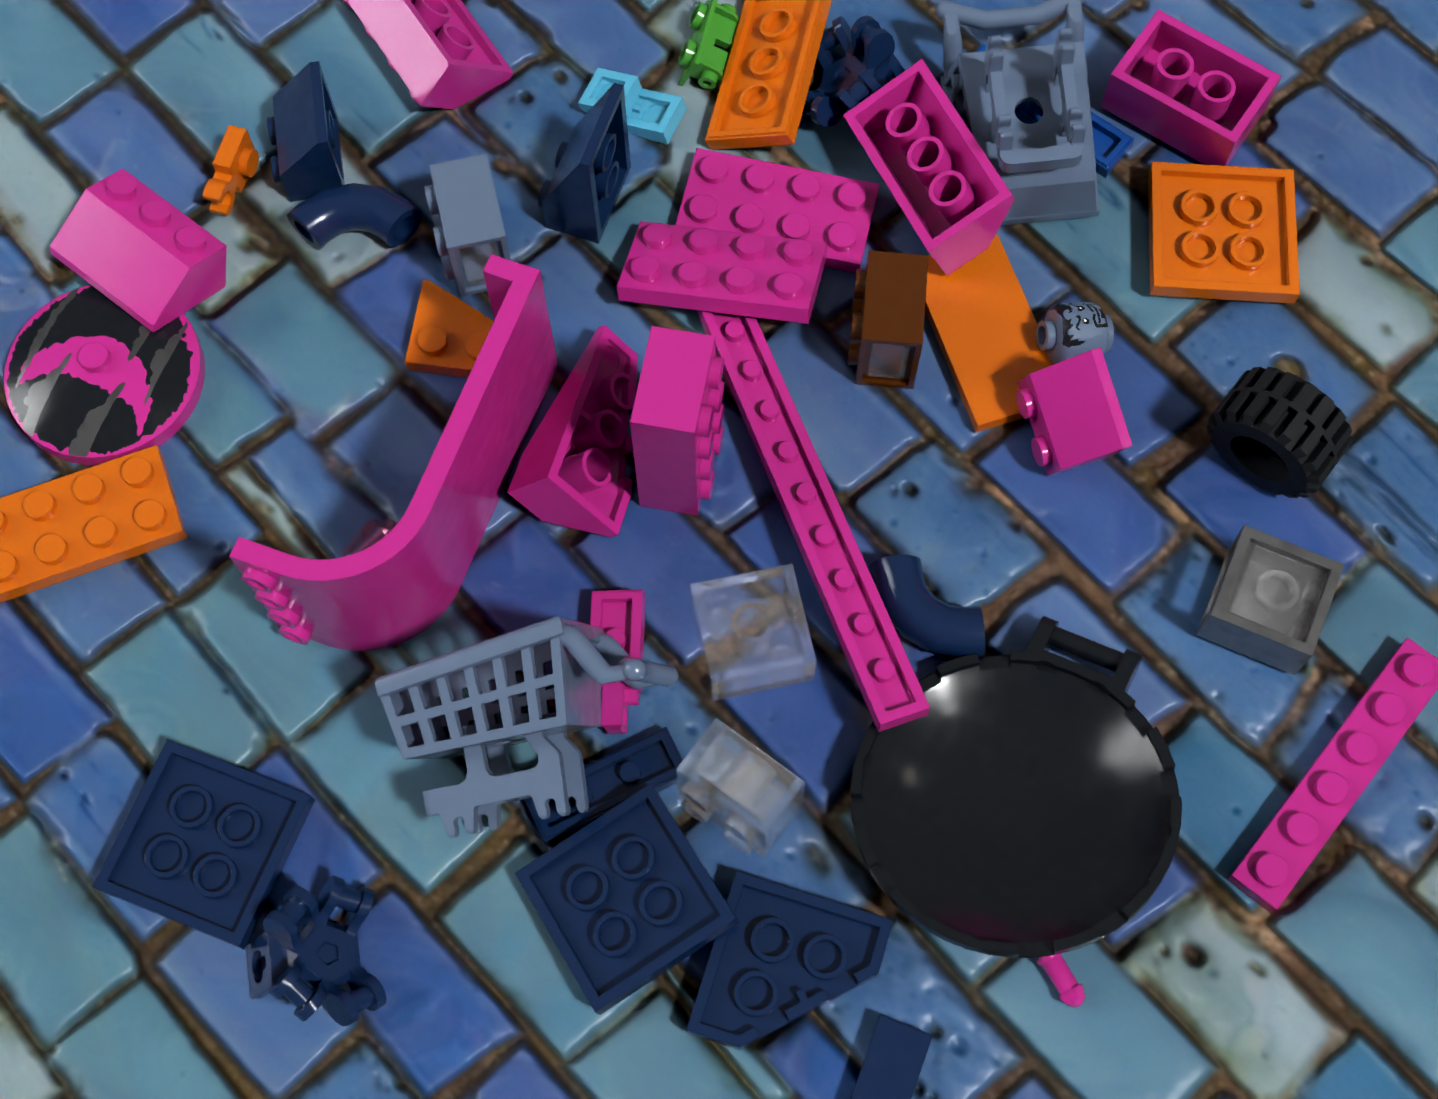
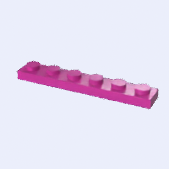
(1337, 777)

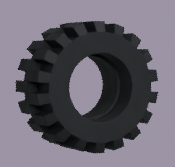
(1279, 432)

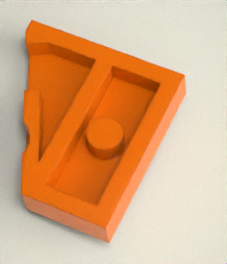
(445, 334)

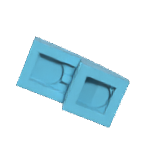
(648, 112)

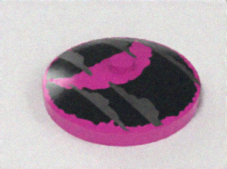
(98, 381)

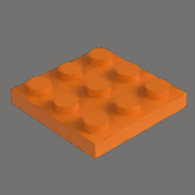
(1222, 232)

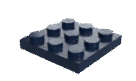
(204, 844)
(626, 899)

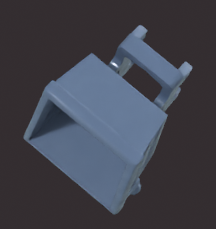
(1044, 162)
(581, 664)

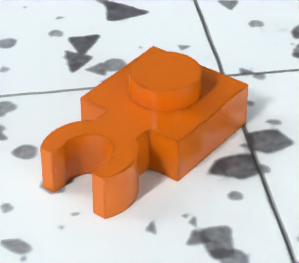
(232, 165)

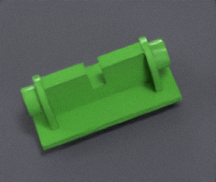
(699, 56)

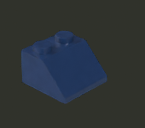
(305, 136)

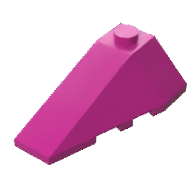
(578, 454)

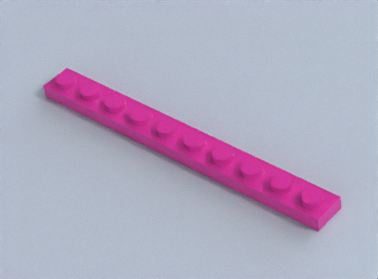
(817, 522)

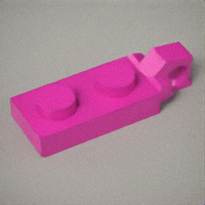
(623, 617)

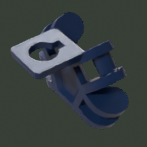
(853, 78)
(318, 958)

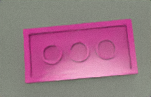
(782, 202)
(723, 272)

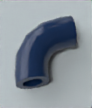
(352, 209)
(923, 617)

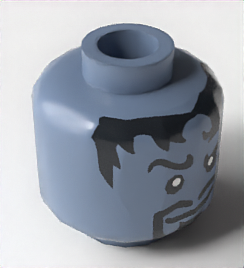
(1073, 330)

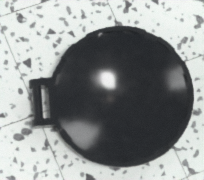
(1022, 802)

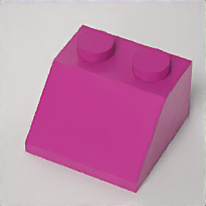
(1073, 413)

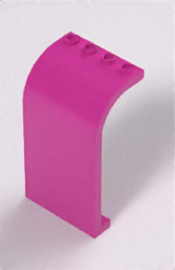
(421, 563)

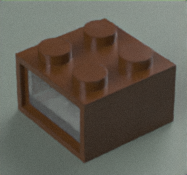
(888, 319)

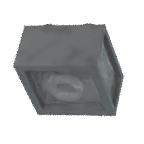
(1270, 600)

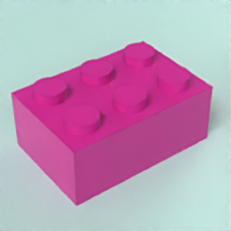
(1189, 90)

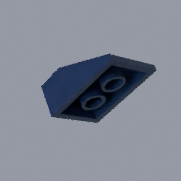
(589, 170)

